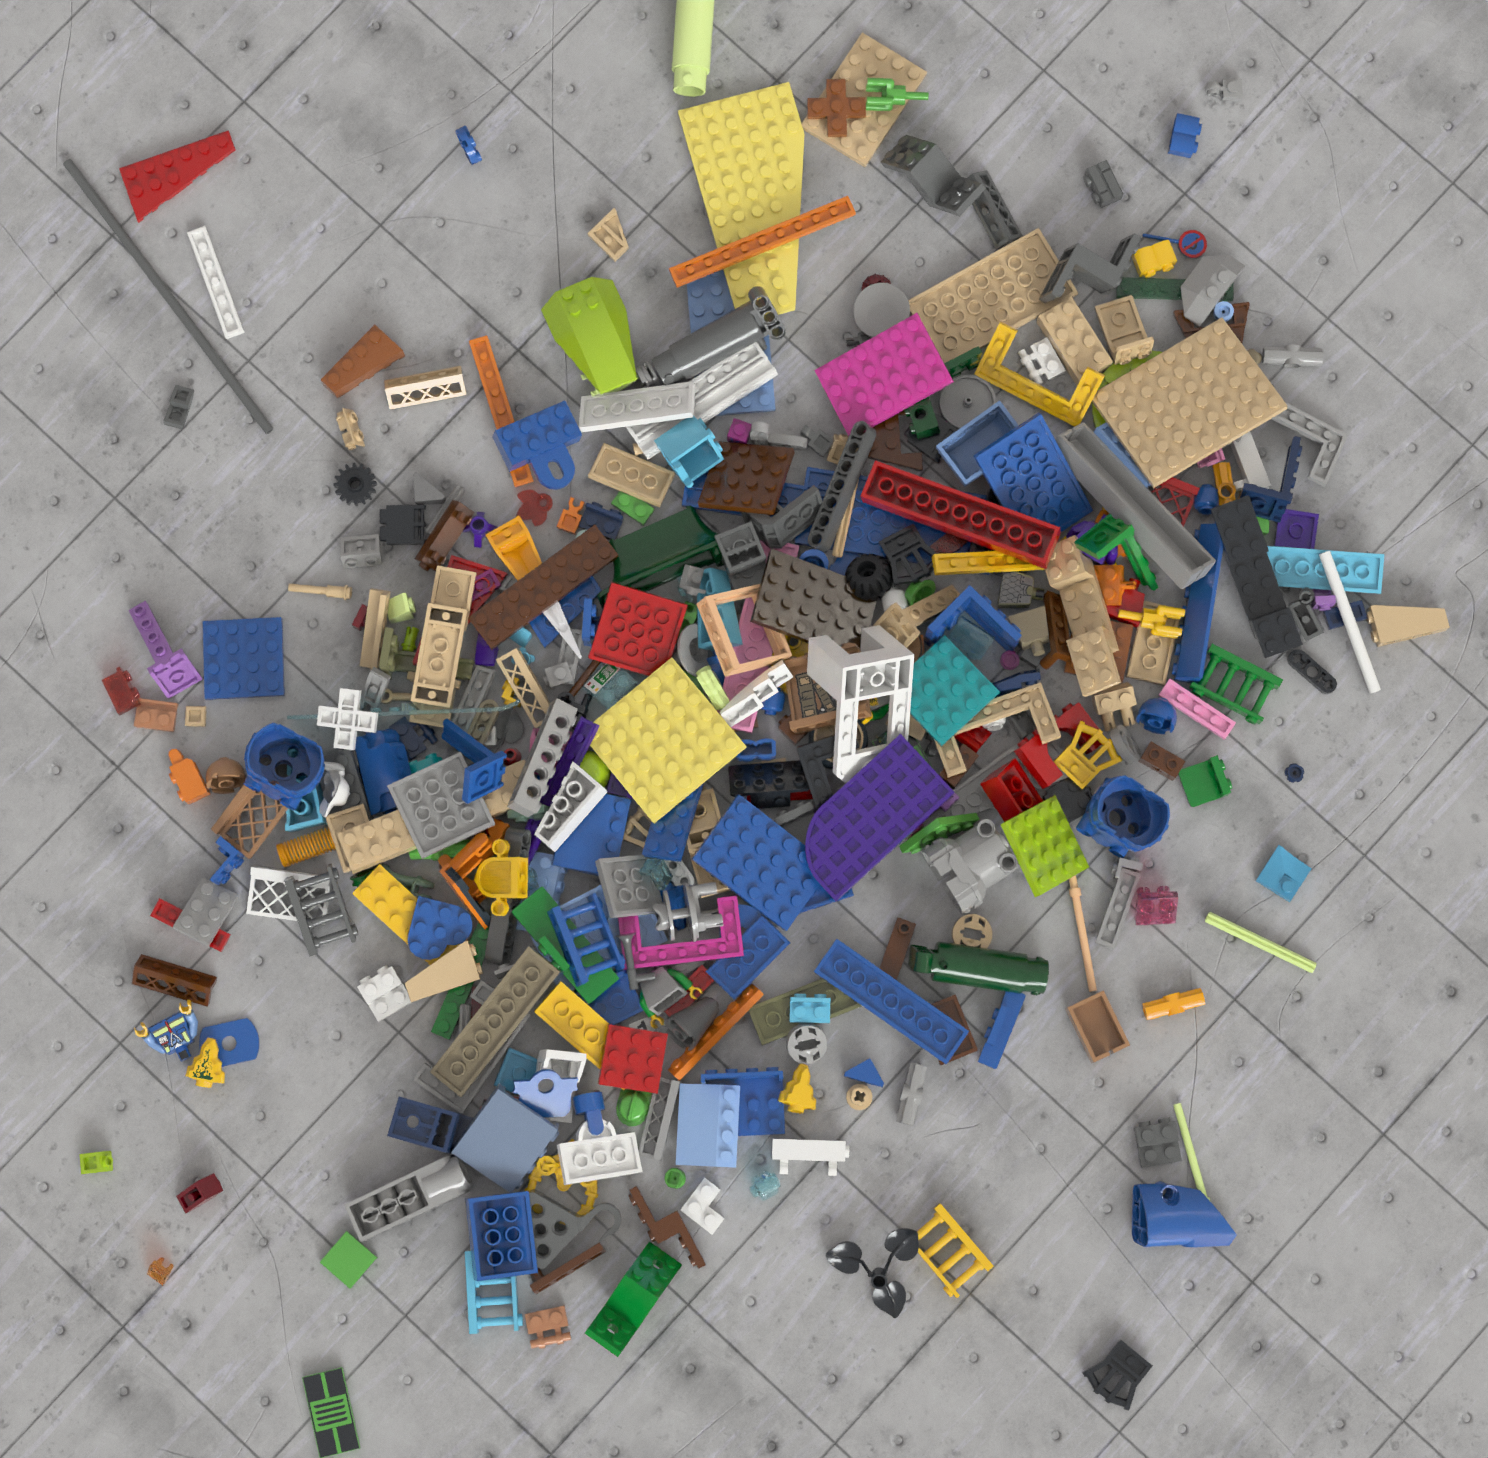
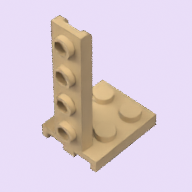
(903, 623)

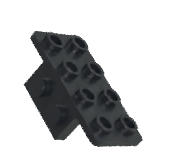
(768, 783)

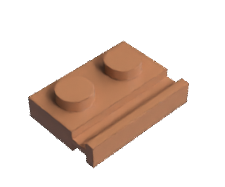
(156, 715)

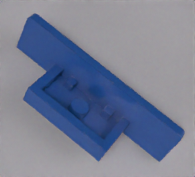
(999, 1033)

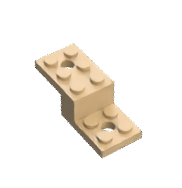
(699, 831)

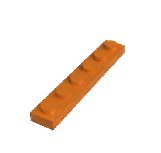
(716, 1031)

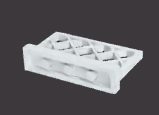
(279, 875)

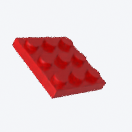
(632, 1058)

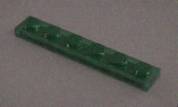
(1157, 289)

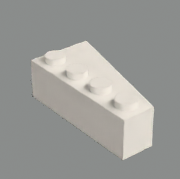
(569, 807)

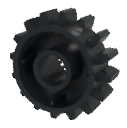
(358, 494)

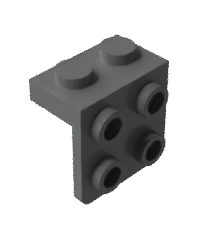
(796, 820)

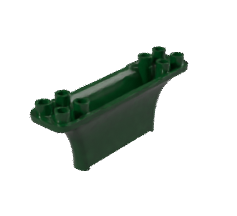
(661, 551)

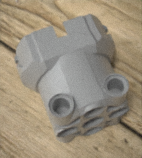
(973, 862)

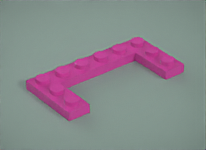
(727, 946)

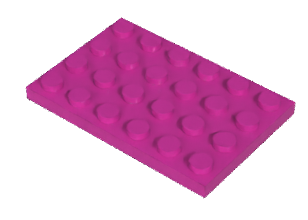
(884, 374)

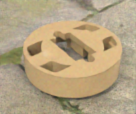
(959, 925)

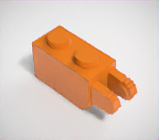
(187, 777)

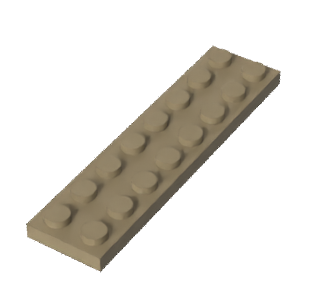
(495, 1021)

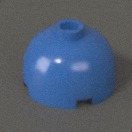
(1157, 715)

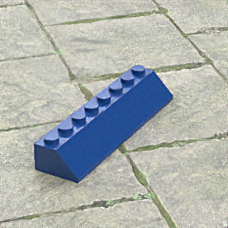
(1198, 612)

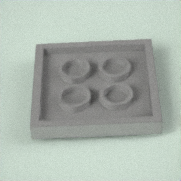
(624, 887)

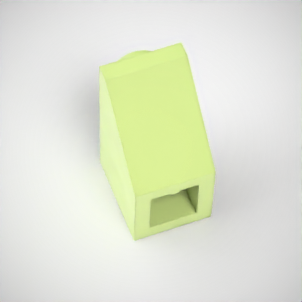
(401, 608)

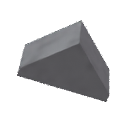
(426, 493)

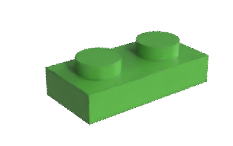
(633, 507)

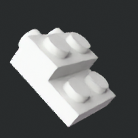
(384, 993)

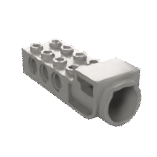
(409, 1197)

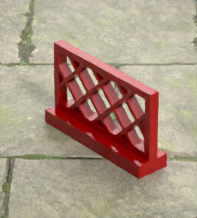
(1183, 489)

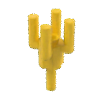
(1156, 619)

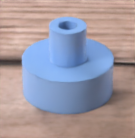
(1223, 310)

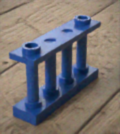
(566, 936)

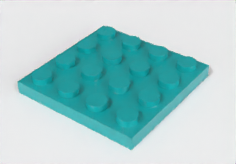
(947, 691)

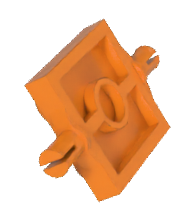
(1112, 583)

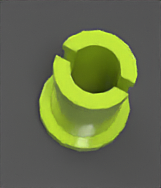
(410, 639)

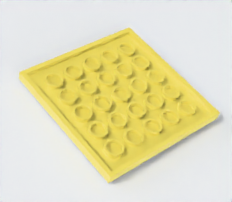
(664, 740)

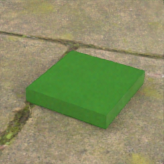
(348, 1259)

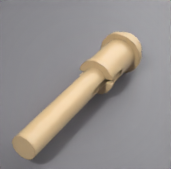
(330, 591)

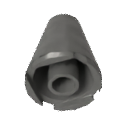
(692, 1022)

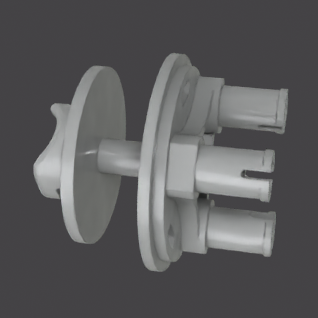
(697, 919)

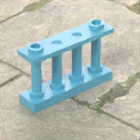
(475, 1302)

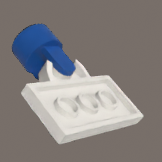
(597, 1148)

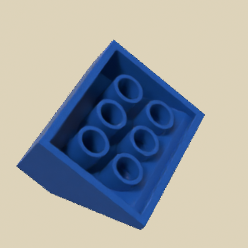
(595, 837)
(501, 1235)

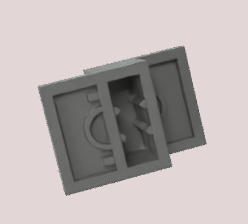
(742, 555)

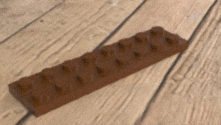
(543, 587)

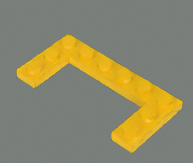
(1070, 410)

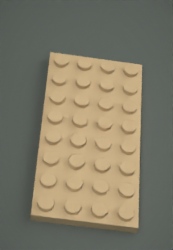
(994, 290)

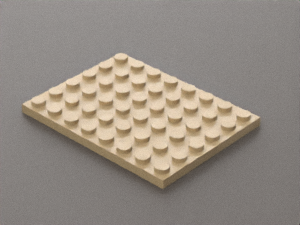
(1188, 402)

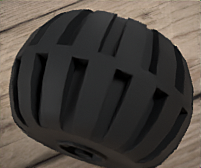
(869, 576)

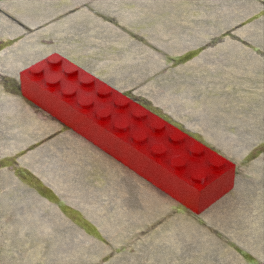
(960, 514)

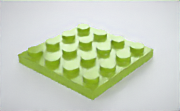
(1044, 846)

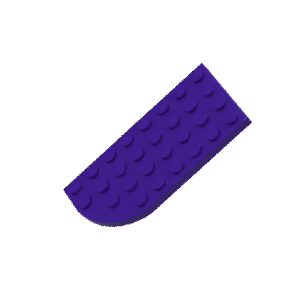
(872, 816)

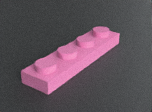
(1197, 709)

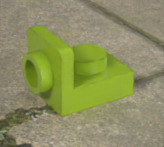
(96, 1162)

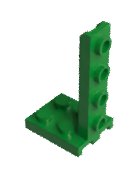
(1110, 533)

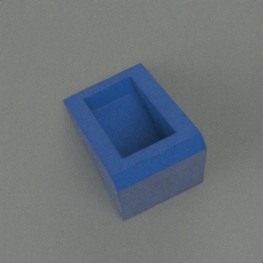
(865, 1073)

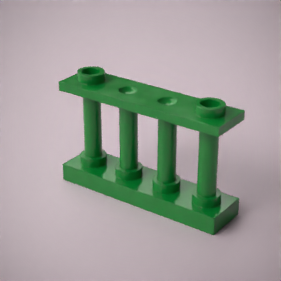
(1251, 672)

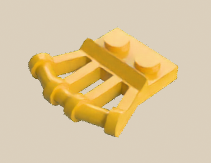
(1077, 765)

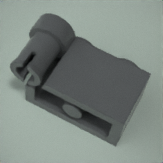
(1305, 614)

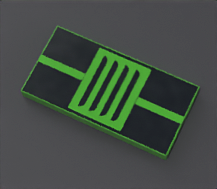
(331, 1412)

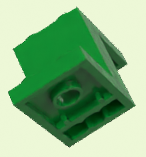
(633, 1299)

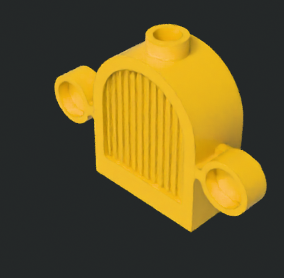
(502, 877)

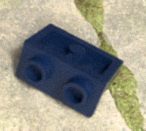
(606, 521)

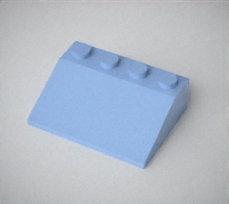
(708, 1125)

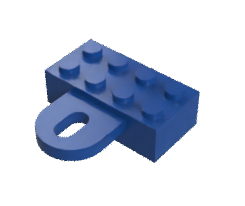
(541, 440)

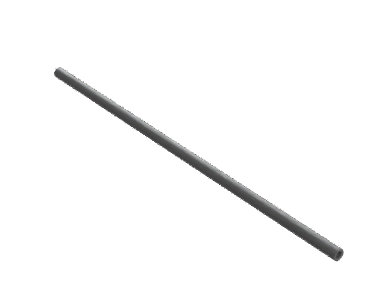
(168, 296)

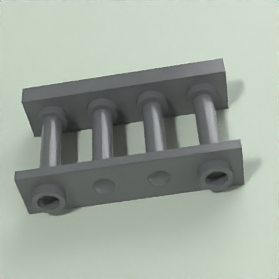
(301, 905)

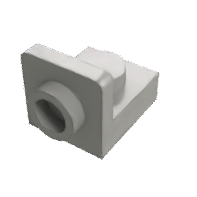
(691, 580)

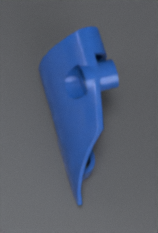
(1177, 1218)

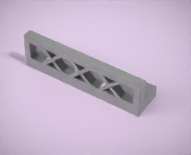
(667, 1116)

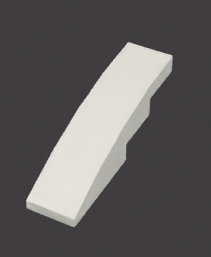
(752, 696)

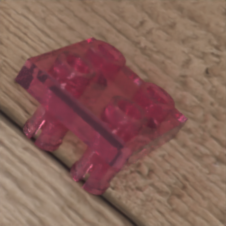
(1156, 907)

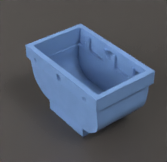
(973, 437)

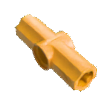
(1224, 480)
(1173, 1004)

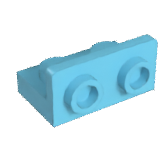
(810, 1009)

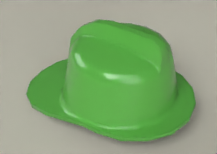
(919, 591)
(633, 1106)

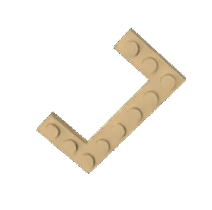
(1001, 707)

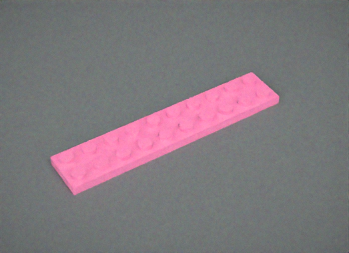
(754, 647)

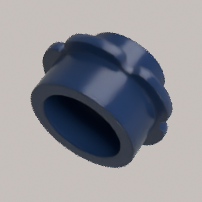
(1299, 773)

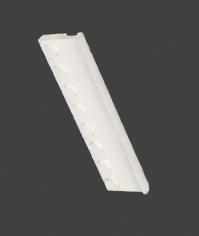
(714, 392)

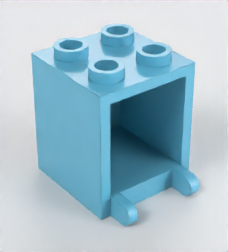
(690, 449)

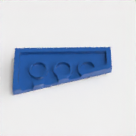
(571, 606)

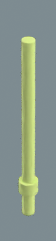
(1189, 1148)

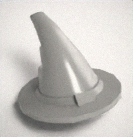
(688, 653)

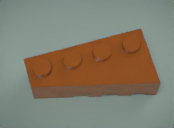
(362, 361)

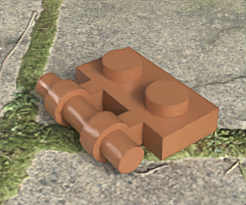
(546, 1320)

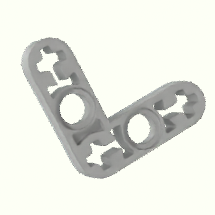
(761, 436)

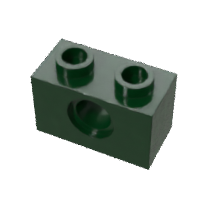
(926, 426)

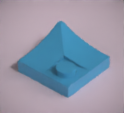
(1283, 874)

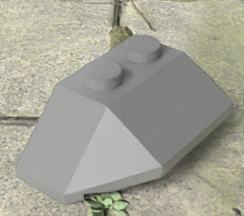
(1208, 285)

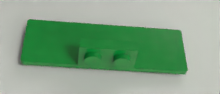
(535, 919)

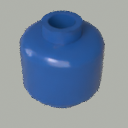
(1206, 499)
(774, 703)

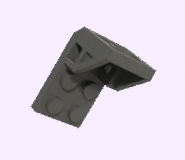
(787, 521)

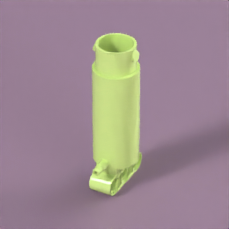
(692, 46)

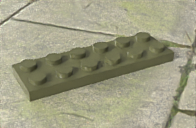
(773, 1015)

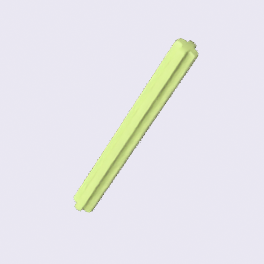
(1260, 942)

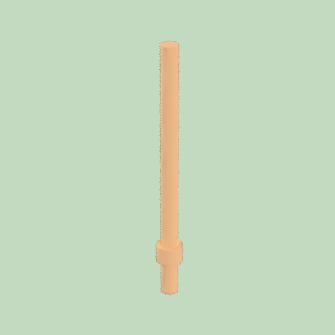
(1075, 893)

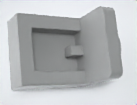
(558, 675)
(1130, 863)

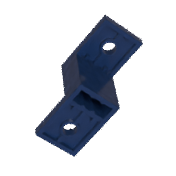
(436, 1126)

